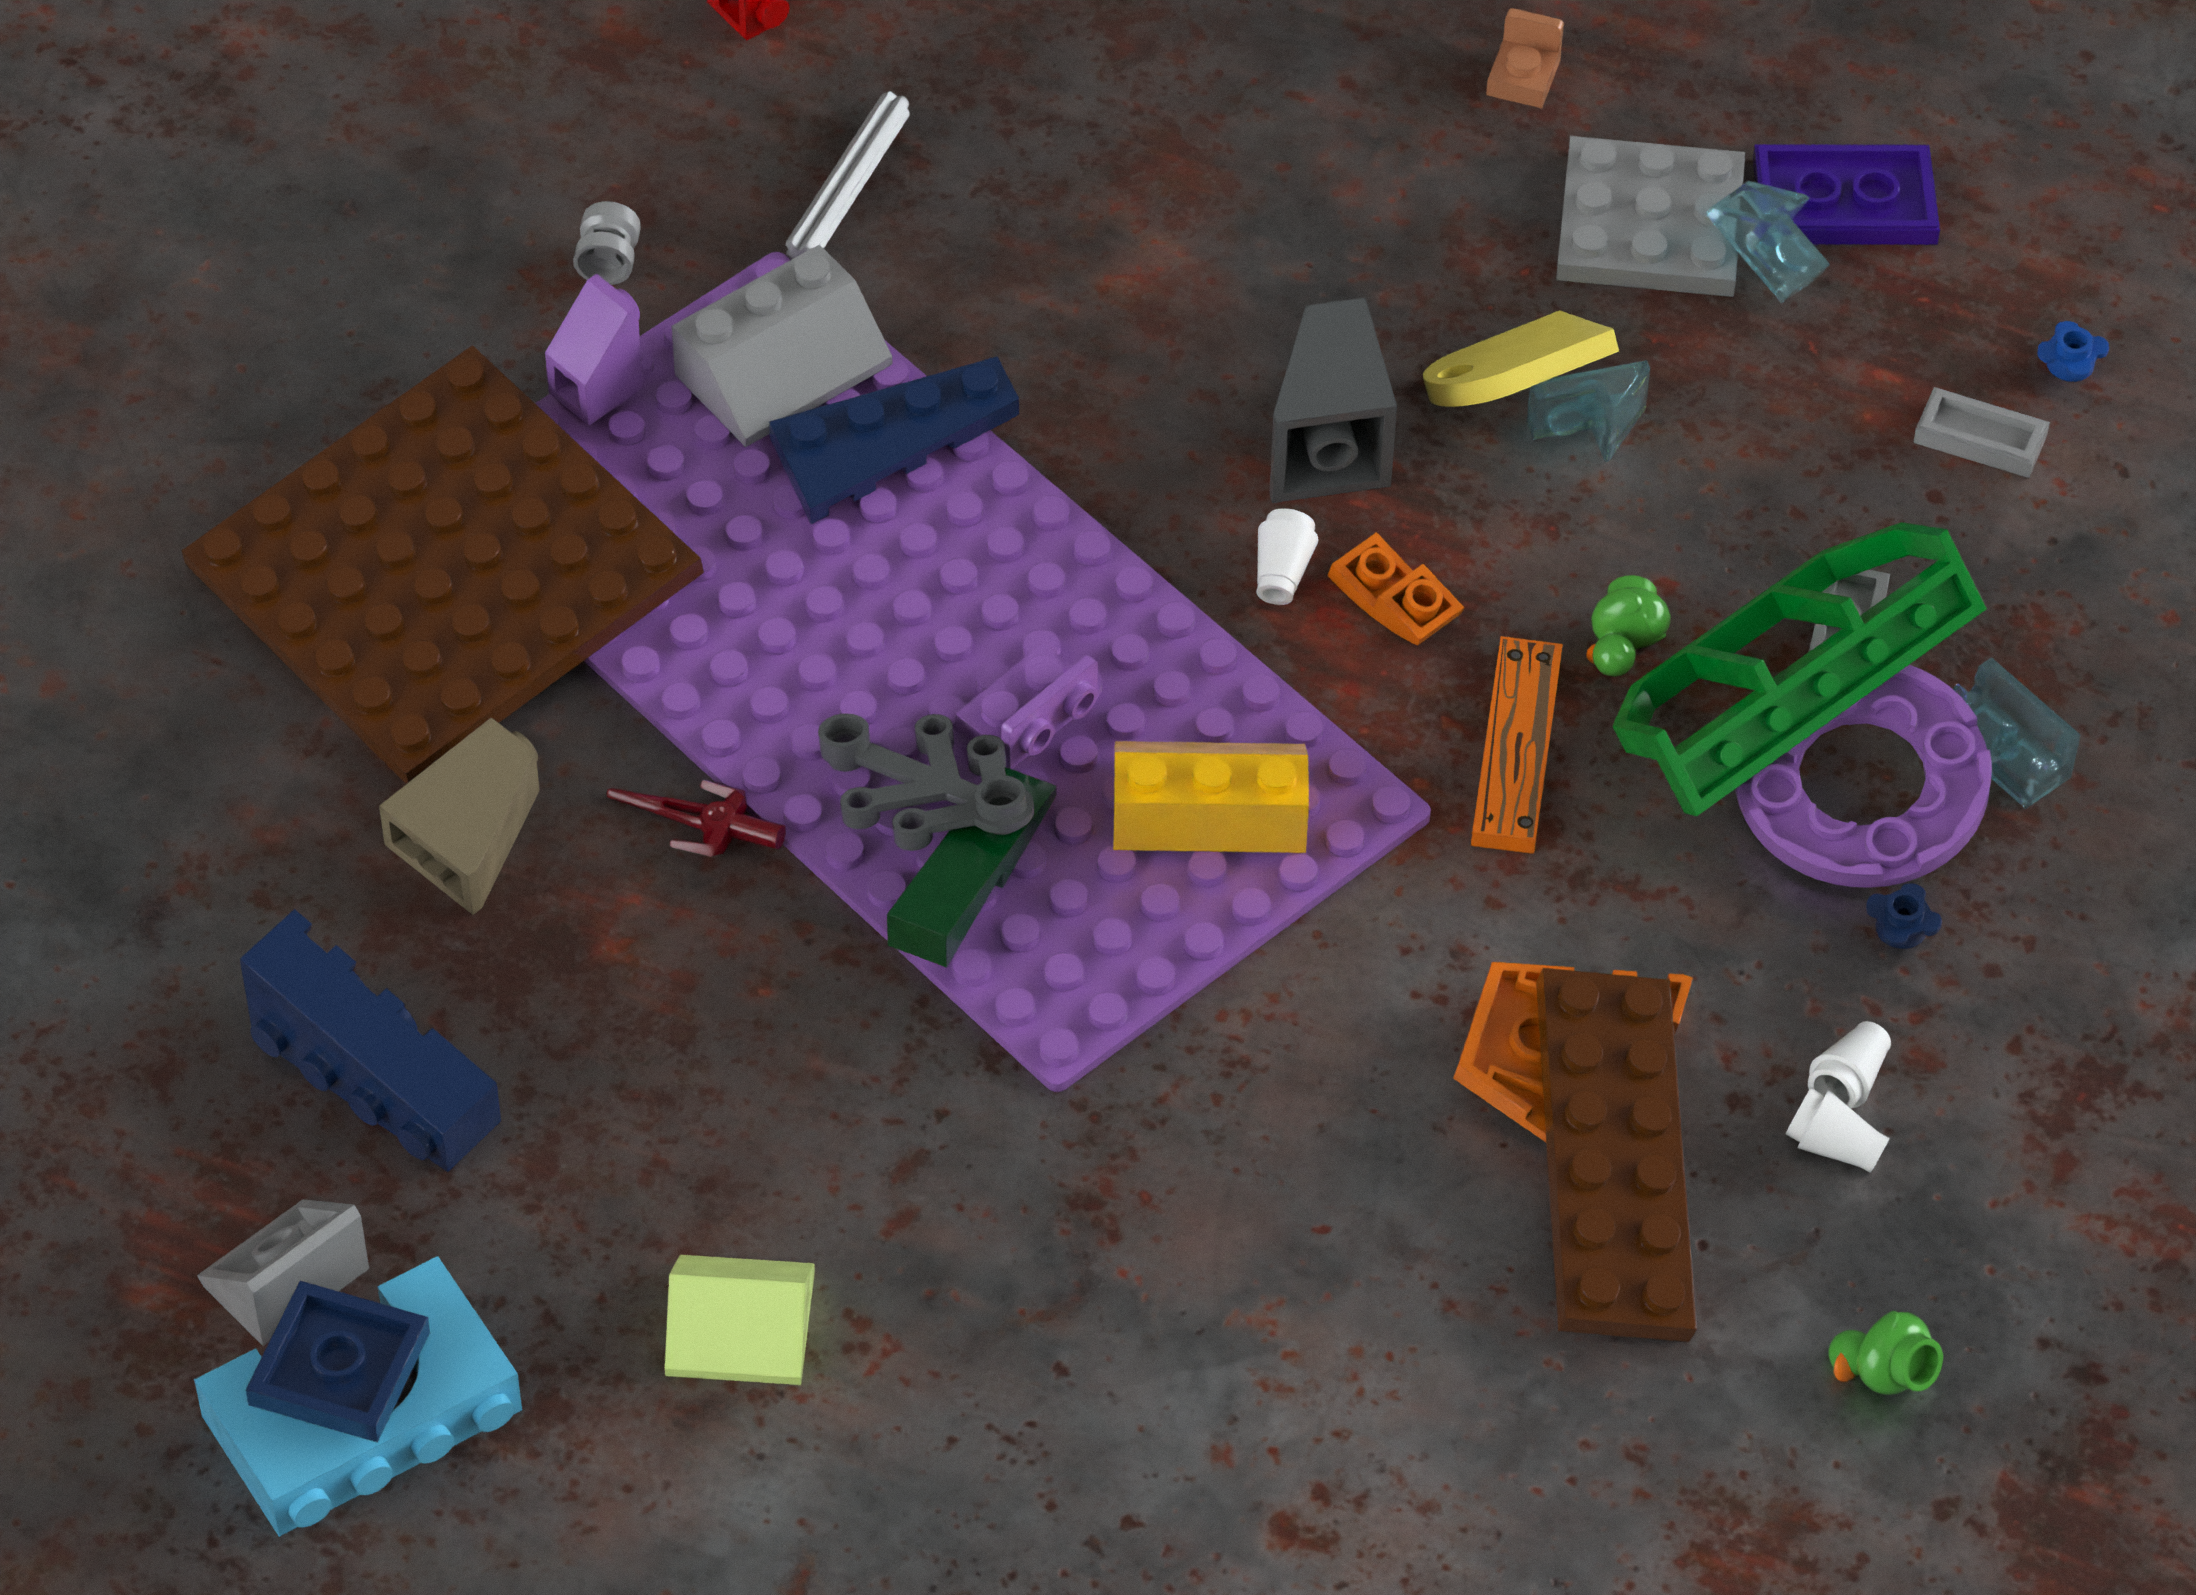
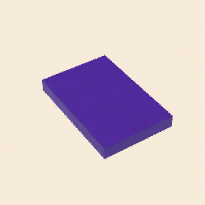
(1856, 191)

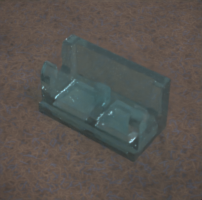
(2026, 739)

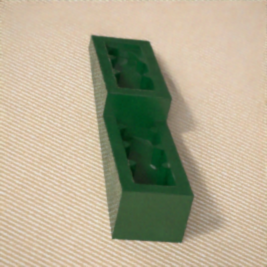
(958, 879)

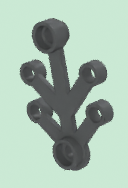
(995, 805)

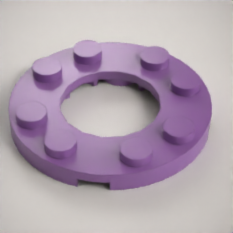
(1891, 848)

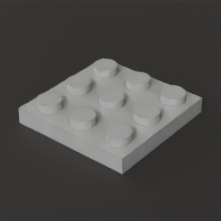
(1641, 216)

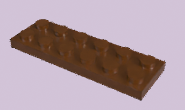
(1615, 1156)

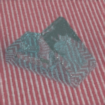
(1762, 231)
(1598, 400)

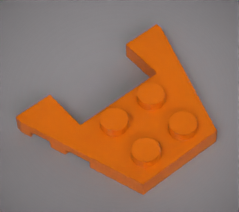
(1503, 1041)

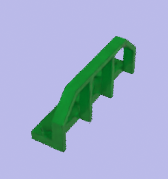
(1815, 686)

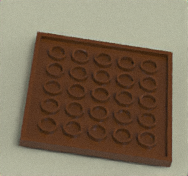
(442, 563)

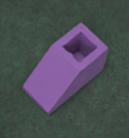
(596, 352)

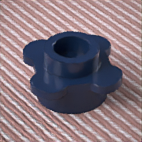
(1903, 930)

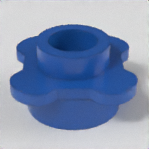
(2072, 352)

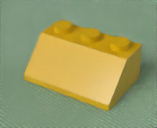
(1210, 796)

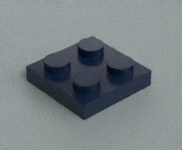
(338, 1361)

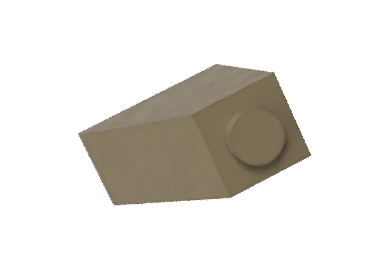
(465, 812)

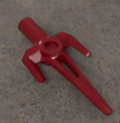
(718, 820)

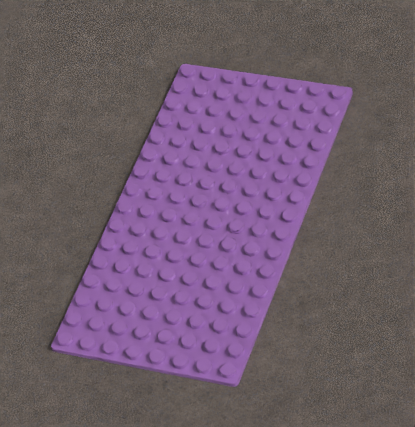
(912, 615)

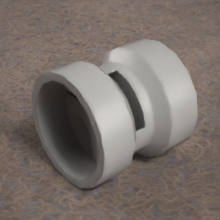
(607, 242)

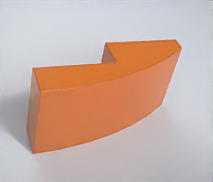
(1392, 593)

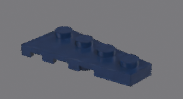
(865, 438)

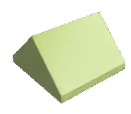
(738, 1319)

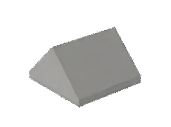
(306, 1243)

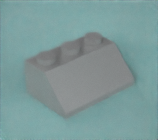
(779, 345)

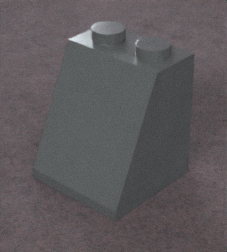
(1333, 408)

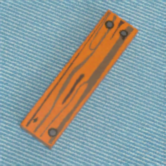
(1517, 745)

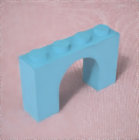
(308, 1469)

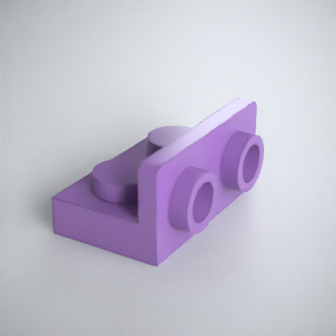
(1031, 702)

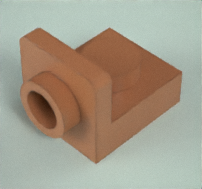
(1526, 58)

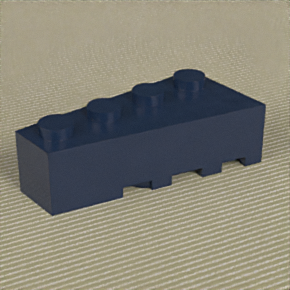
(364, 1046)

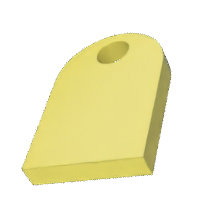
(1517, 359)

